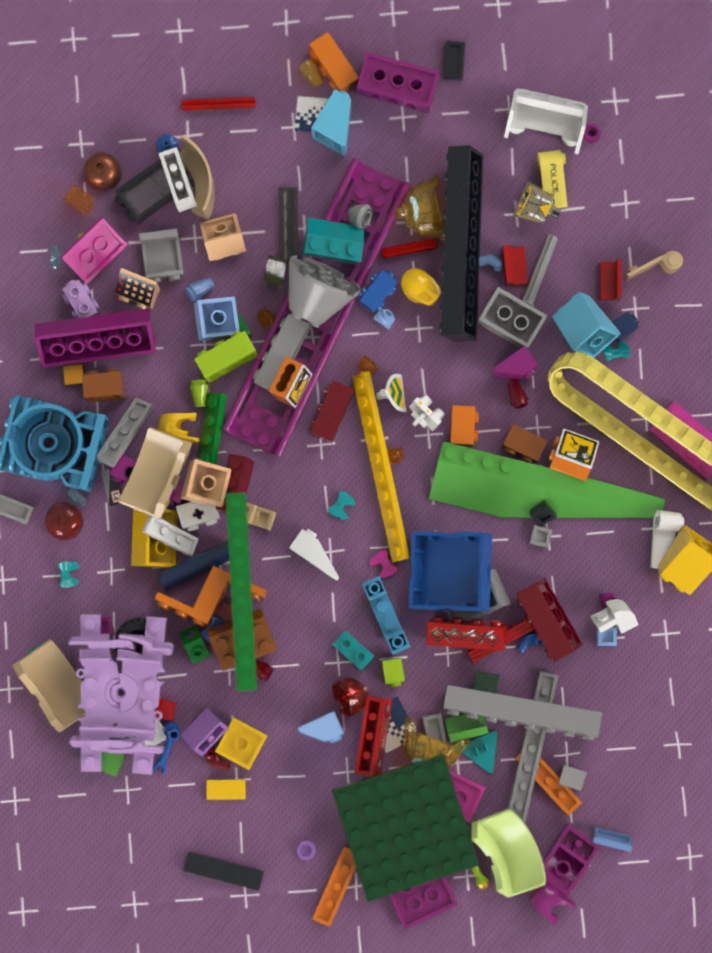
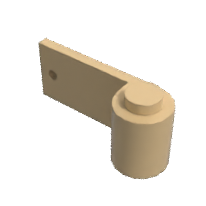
(668, 262)

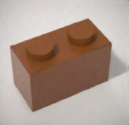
(524, 444)

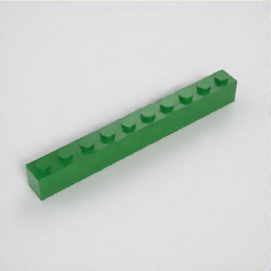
(241, 592)

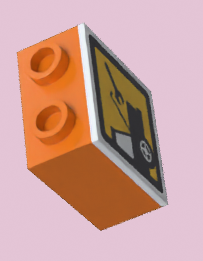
(290, 382)
(573, 454)

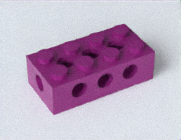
(393, 71)

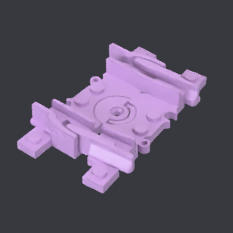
(104, 707)

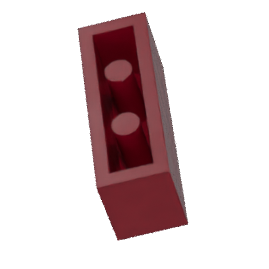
(331, 411)
(239, 477)

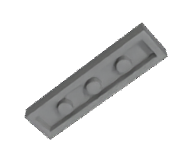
(124, 432)

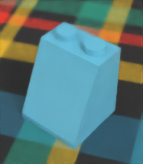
(333, 122)
(585, 325)

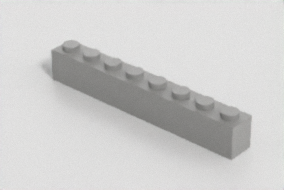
(523, 712)

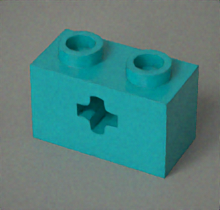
(353, 650)

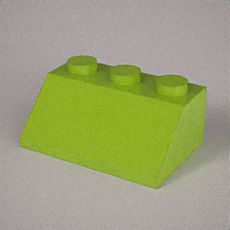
(226, 356)

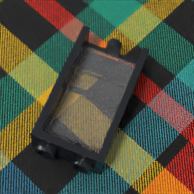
(145, 193)

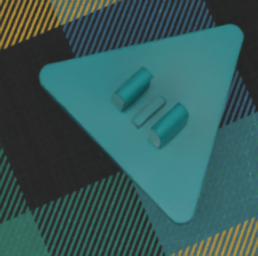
(483, 751)

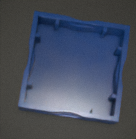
(450, 571)

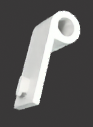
(664, 530)

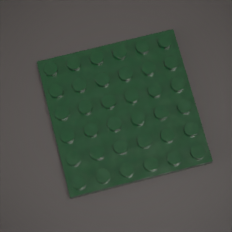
(405, 827)

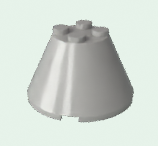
(317, 290)

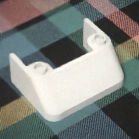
(547, 115)

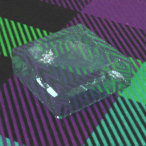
(76, 497)

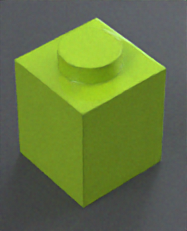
(393, 672)

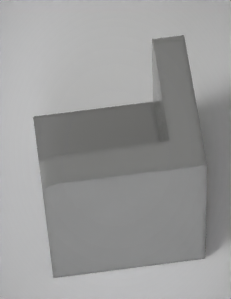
(572, 777)

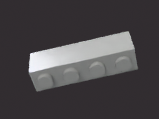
(283, 345)

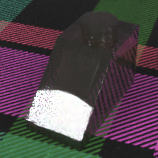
(275, 272)

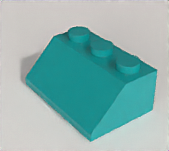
(333, 241)

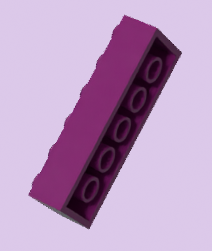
(95, 338)

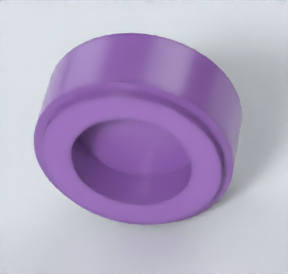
(306, 850)

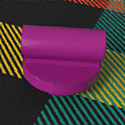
(606, 597)

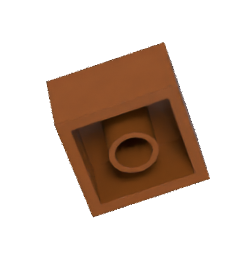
(104, 386)

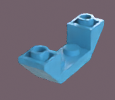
(385, 615)

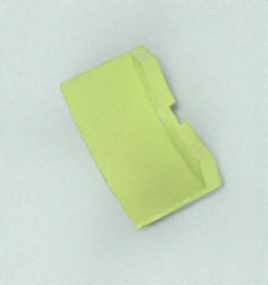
(512, 850)

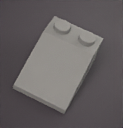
(498, 600)

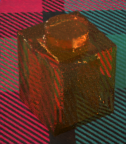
(79, 200)

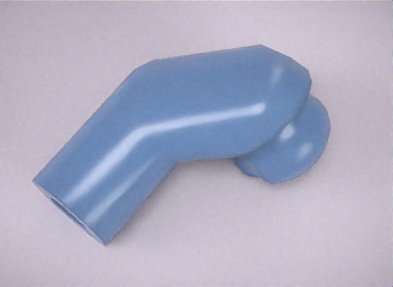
(493, 260)

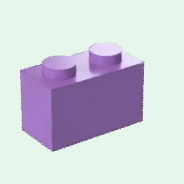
(204, 732)

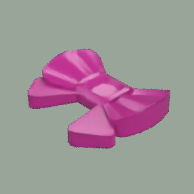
(382, 558)

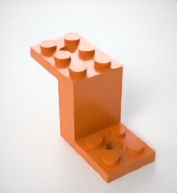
(208, 600)

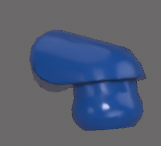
(528, 640)

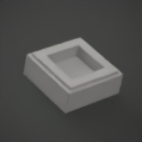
(540, 536)

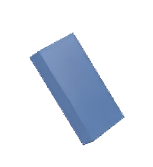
(612, 839)

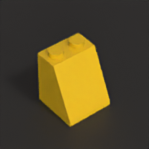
(687, 561)

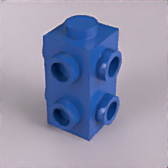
(381, 286)

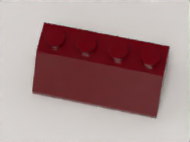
(549, 620)

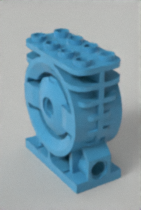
(26, 414)

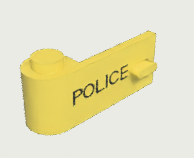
(552, 175)

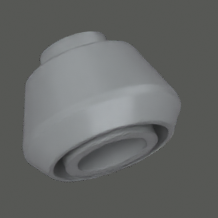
(360, 215)

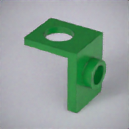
(194, 645)

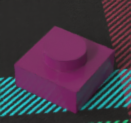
(107, 626)

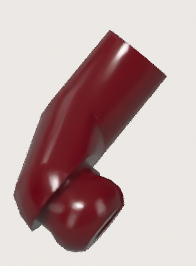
(215, 761)

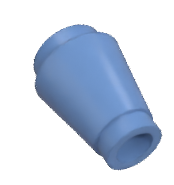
(198, 289)

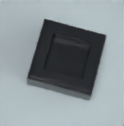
(543, 513)

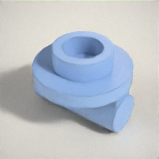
(385, 318)

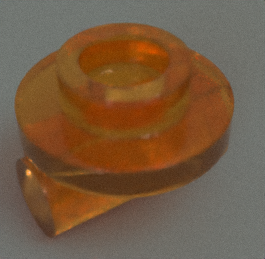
(265, 318)
(367, 365)
(395, 455)

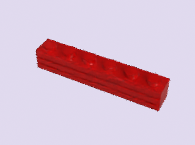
(513, 633)

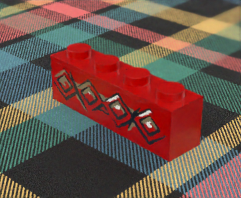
(467, 634)
(373, 736)

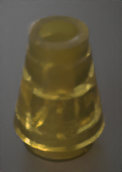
(311, 73)

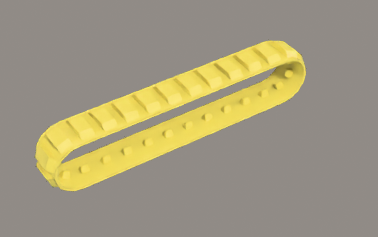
(622, 433)

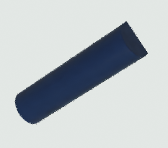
(194, 566)

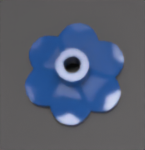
(166, 138)

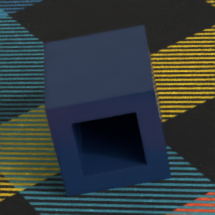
(626, 325)

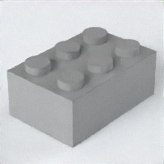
(512, 318)

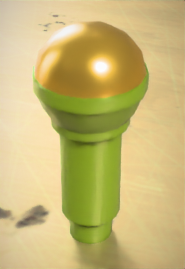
(481, 881)

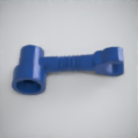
(168, 728)

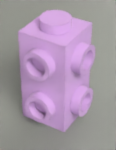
(78, 297)

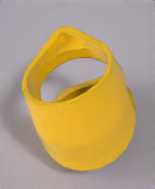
(420, 287)
(171, 424)

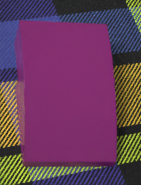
(568, 859)

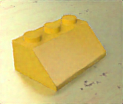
(146, 549)

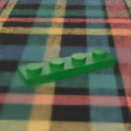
(212, 427)

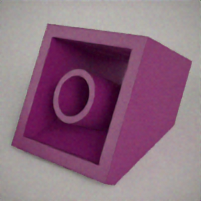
(517, 366)

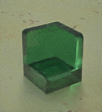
(486, 682)

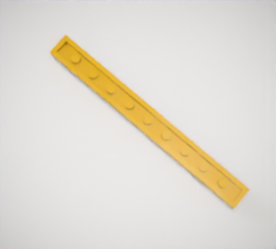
(381, 467)

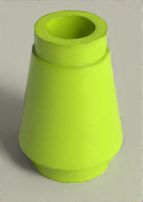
(199, 392)

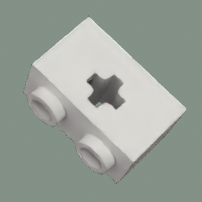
(188, 521)

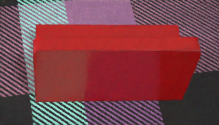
(514, 266)
(610, 280)

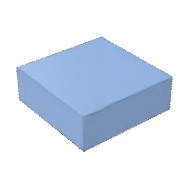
(607, 637)

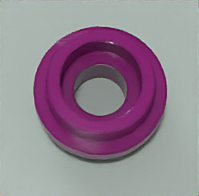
(592, 127)

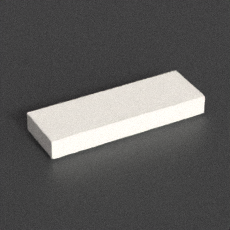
(170, 535)

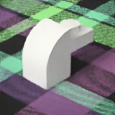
(616, 614)

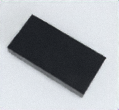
(454, 60)

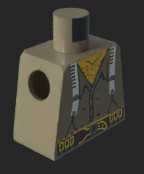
(535, 204)

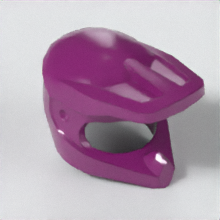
(546, 897)

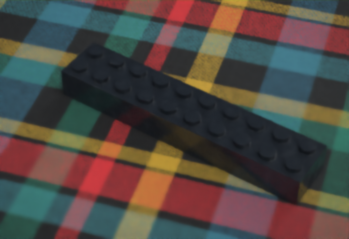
(462, 243)

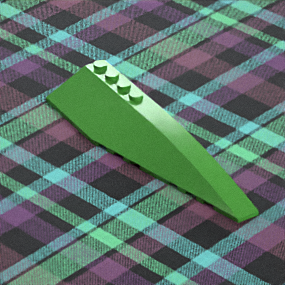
(514, 487)

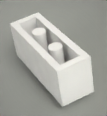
(177, 179)

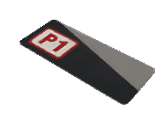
(112, 488)

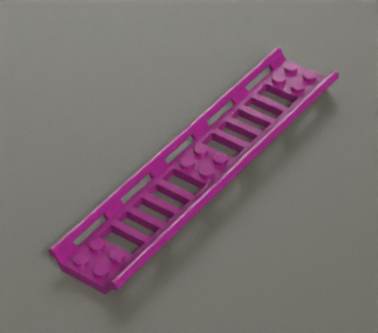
(260, 426)

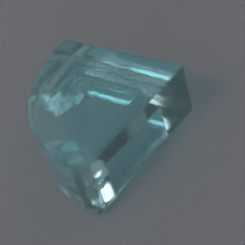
(55, 257)

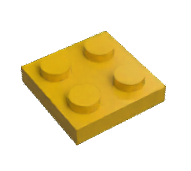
(241, 743)

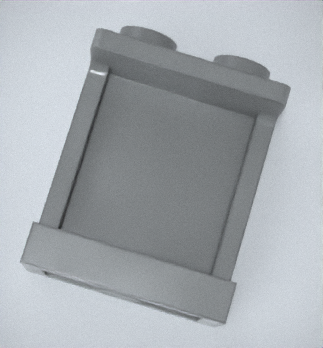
(162, 255)

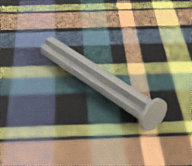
(540, 269)

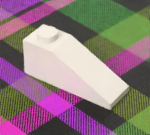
(310, 549)

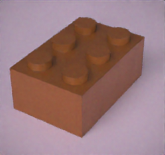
(223, 640)

